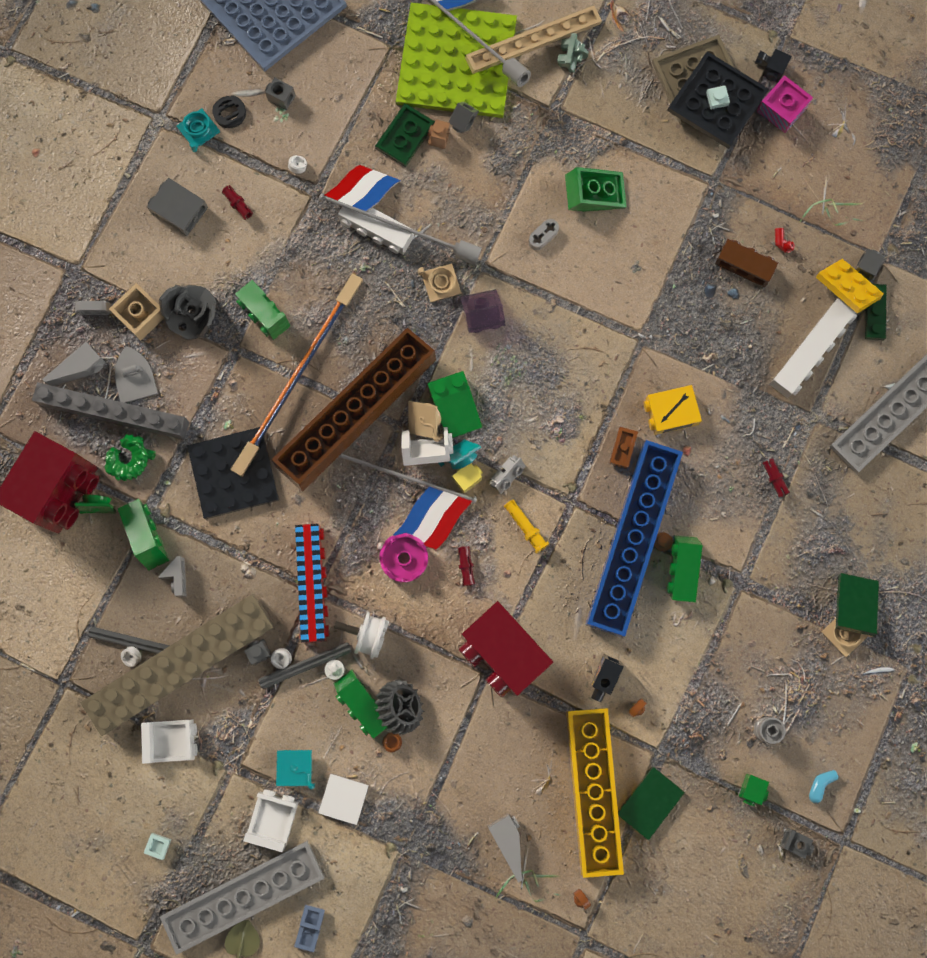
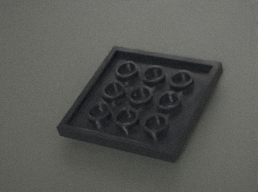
(720, 123)
(219, 487)

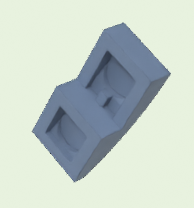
(309, 928)

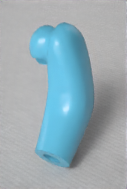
(819, 784)

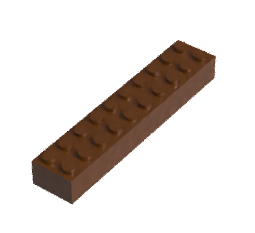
(354, 409)

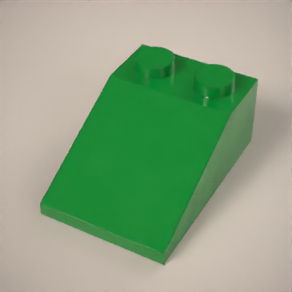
(595, 189)
(455, 404)

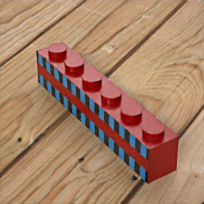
(311, 584)

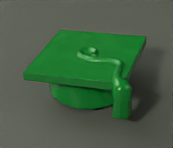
(95, 504)

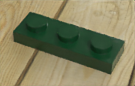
(876, 317)

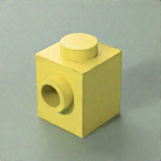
(467, 477)

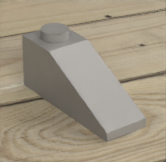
(78, 365)
(507, 838)

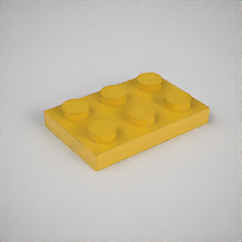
(849, 285)

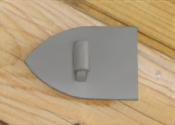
(134, 376)

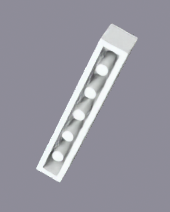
(812, 348)

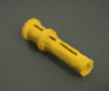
(531, 534)

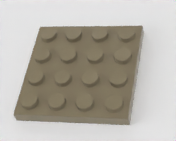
(677, 66)

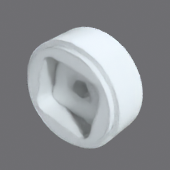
(297, 164)
(131, 656)
(281, 658)
(334, 669)

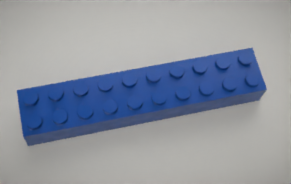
(634, 539)

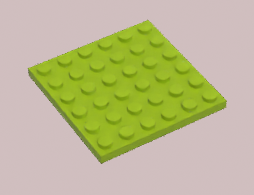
(435, 63)

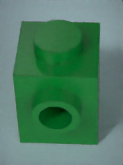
(754, 790)

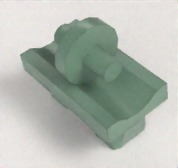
(575, 53)

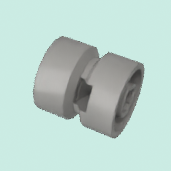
(769, 730)

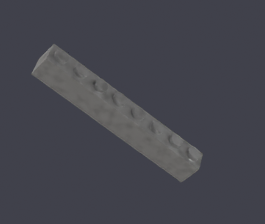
(110, 411)

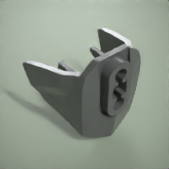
(176, 305)

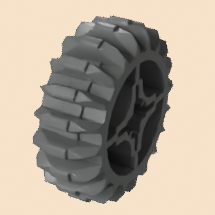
(399, 707)

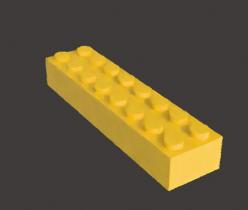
(594, 793)

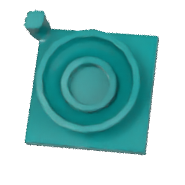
(197, 128)
(462, 454)
(294, 768)

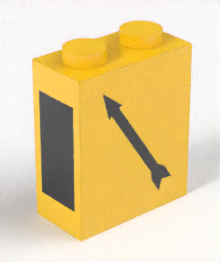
(672, 410)

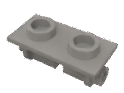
(513, 467)

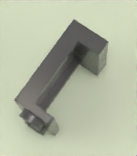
(177, 206)

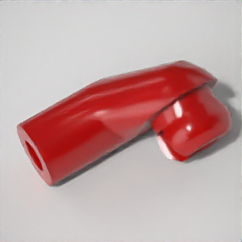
(781, 243)

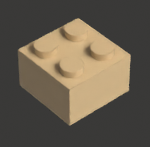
(137, 311)

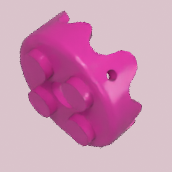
(393, 548)

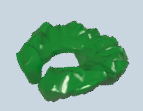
(132, 469)

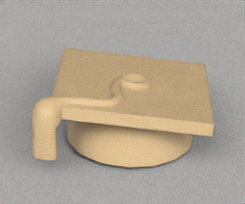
(440, 282)
(424, 420)
(843, 640)

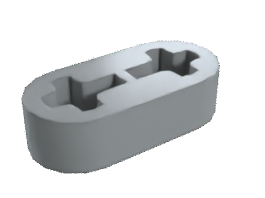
(546, 237)
(92, 308)

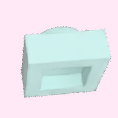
(718, 97)
(157, 846)

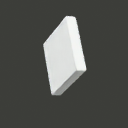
(343, 799)

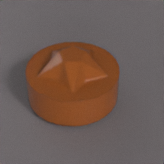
(638, 708)
(581, 900)

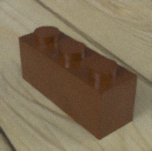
(746, 263)

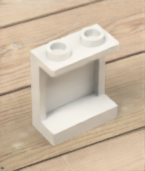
(426, 450)
(168, 741)
(271, 820)

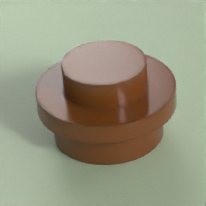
(663, 542)
(392, 742)

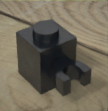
(774, 65)

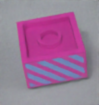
(784, 104)

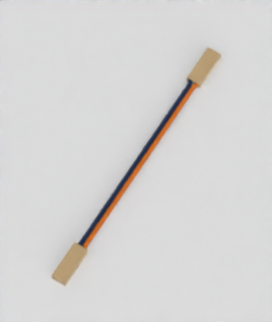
(250, 449)

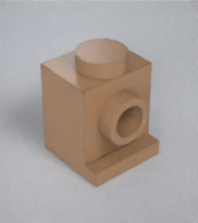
(439, 134)

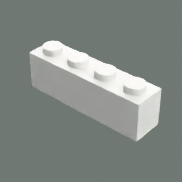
(382, 233)

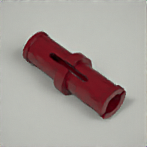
(237, 202)
(776, 478)
(466, 566)

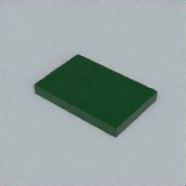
(404, 135)
(857, 604)
(650, 803)

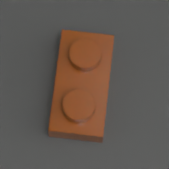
(623, 447)

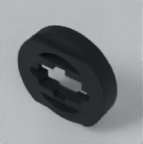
(226, 121)

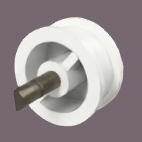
(369, 635)

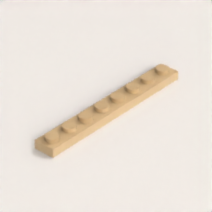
(534, 39)

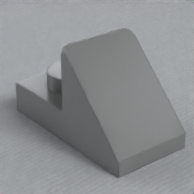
(176, 571)

